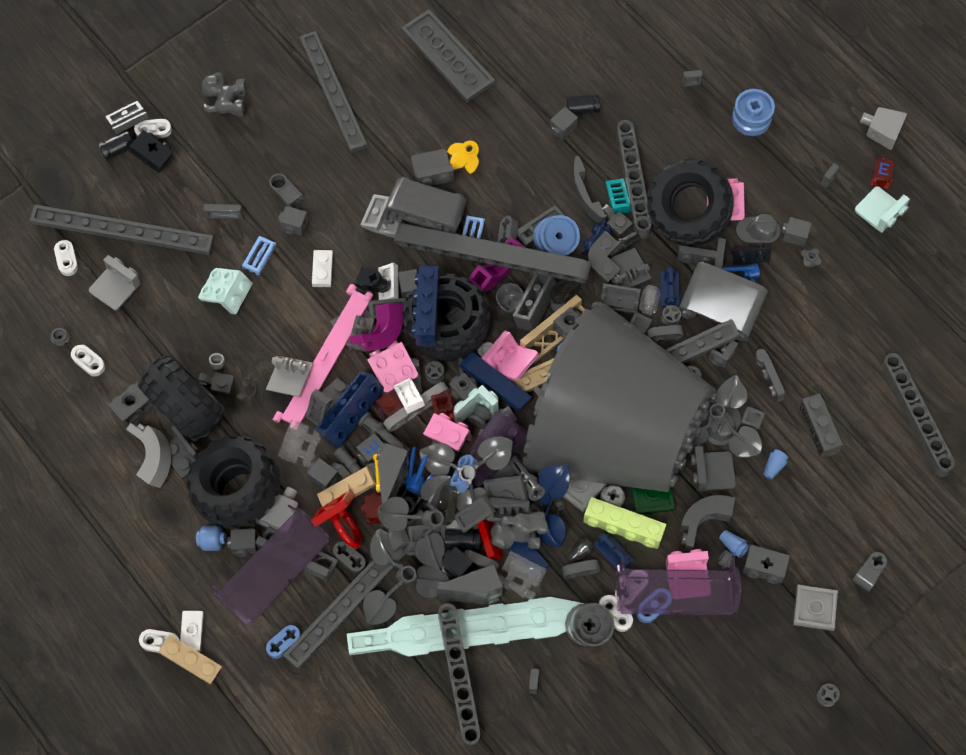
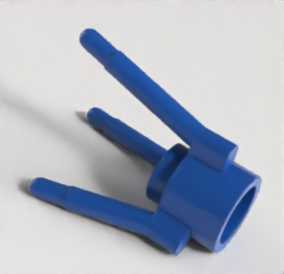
(748, 272)
(416, 481)

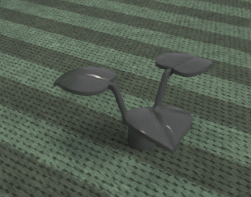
(732, 395)
(494, 451)
(394, 517)
(376, 604)

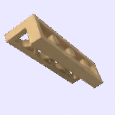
(546, 328)

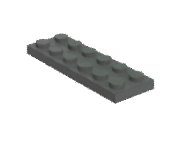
(448, 55)

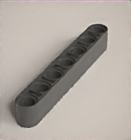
(633, 171)
(917, 423)
(458, 664)

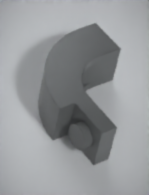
(708, 508)

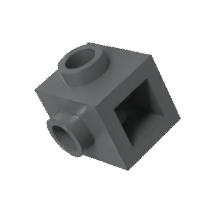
(461, 386)

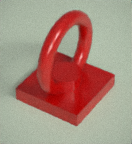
(336, 510)

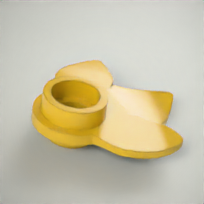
(462, 157)

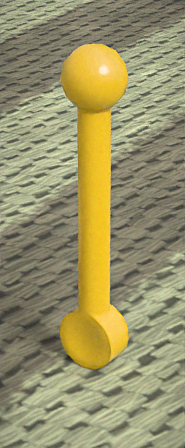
(378, 489)

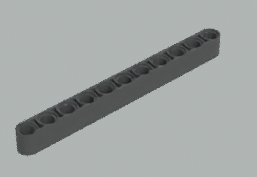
(492, 253)

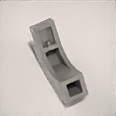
(157, 457)

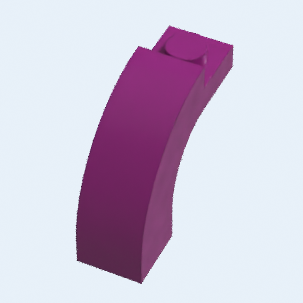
(489, 275)
(386, 330)

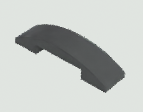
(593, 210)

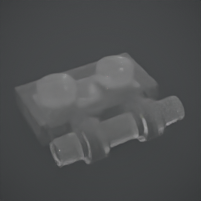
(293, 443)
(525, 570)

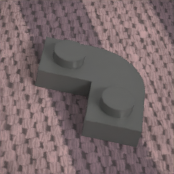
(598, 257)

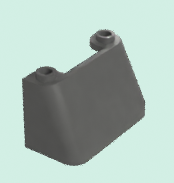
(425, 206)
(723, 297)

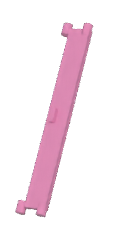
(327, 355)

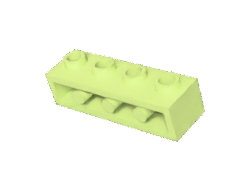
(624, 523)

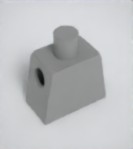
(884, 126)
(280, 511)

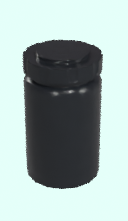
(583, 104)
(115, 145)
(463, 541)

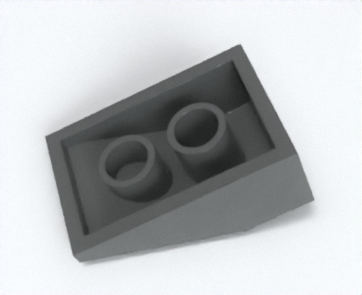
(392, 469)
(476, 587)

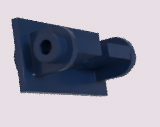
(597, 230)
(669, 287)
(612, 550)

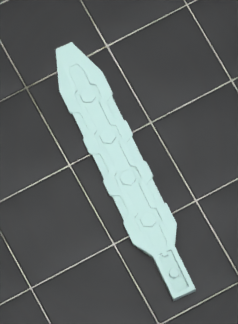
(479, 626)

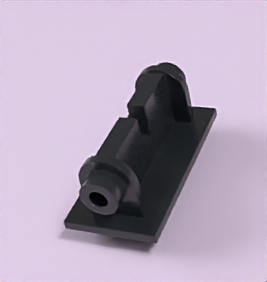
(751, 255)

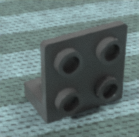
(182, 453)

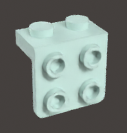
(881, 209)
(226, 288)
(476, 397)

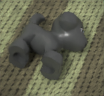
(215, 86)
(522, 530)

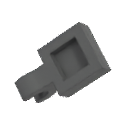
(618, 222)
(219, 383)

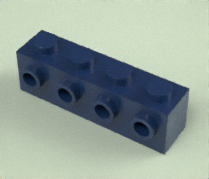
(427, 305)
(349, 409)

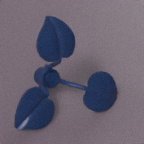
(555, 481)

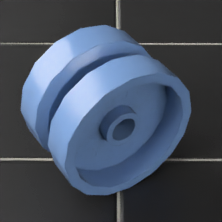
(753, 112)
(567, 235)

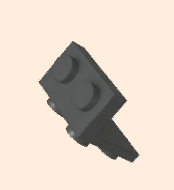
(432, 168)
(712, 470)

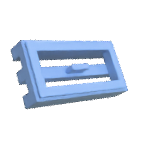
(475, 220)
(252, 268)

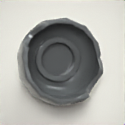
(508, 297)

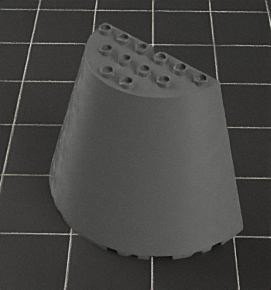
(616, 407)

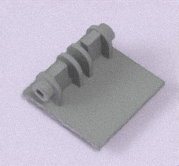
(289, 375)

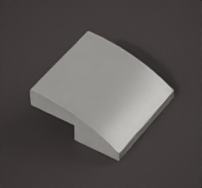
(374, 217)

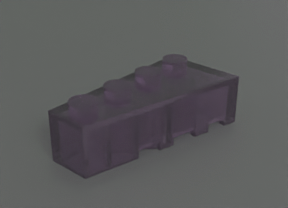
(497, 427)

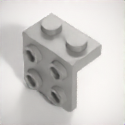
(115, 283)

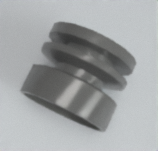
(601, 624)

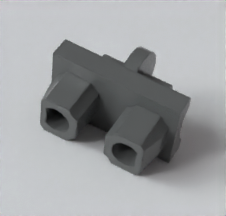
(361, 326)

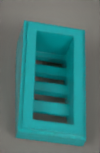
(622, 207)

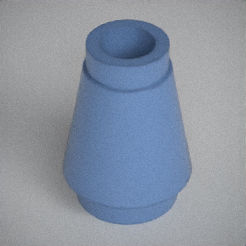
(775, 463)
(734, 543)

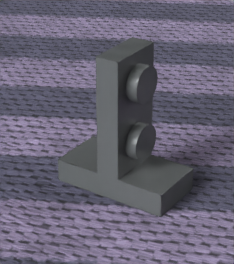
(695, 255)
(322, 402)

